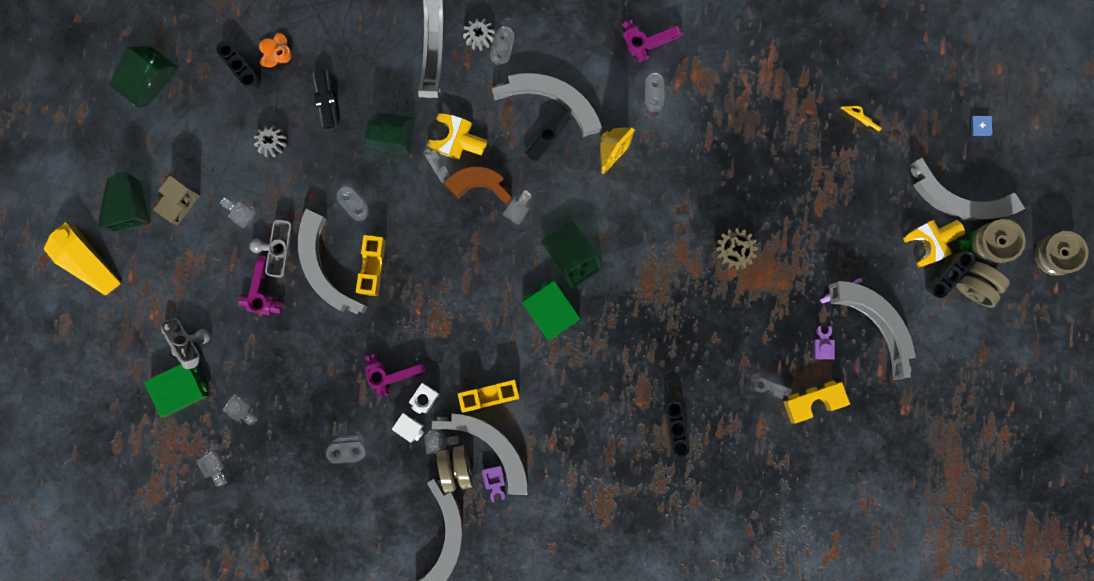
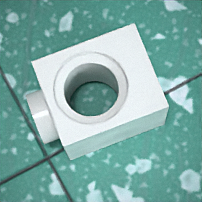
(431, 394)
(408, 428)

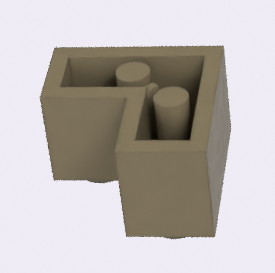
(176, 200)

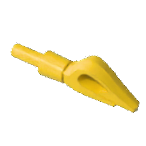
(860, 116)

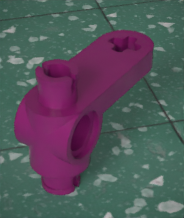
(635, 33)
(256, 289)
(376, 366)

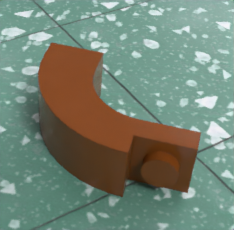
(473, 177)

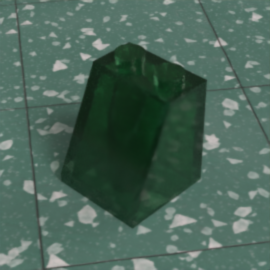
(142, 75)
(390, 133)
(123, 204)
(572, 255)

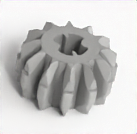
(476, 27)
(273, 134)

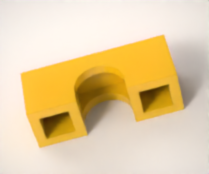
(370, 275)
(832, 395)
(488, 396)

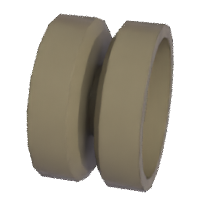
(999, 242)
(1061, 253)
(983, 284)
(456, 468)

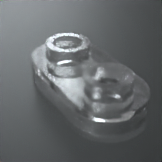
(501, 46)
(654, 93)
(432, 158)
(352, 204)
(346, 452)

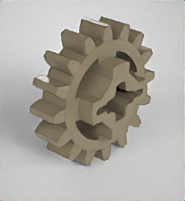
(734, 242)

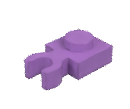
(824, 347)
(494, 479)

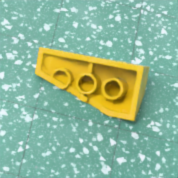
(613, 146)
(76, 255)

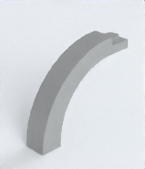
(432, 49)
(554, 89)
(958, 207)
(308, 249)
(884, 317)
(498, 441)
(453, 533)

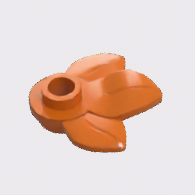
(272, 49)

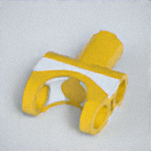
(457, 138)
(935, 240)

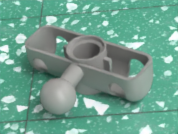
(282, 238)
(182, 343)

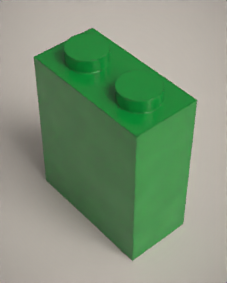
(550, 310)
(176, 389)

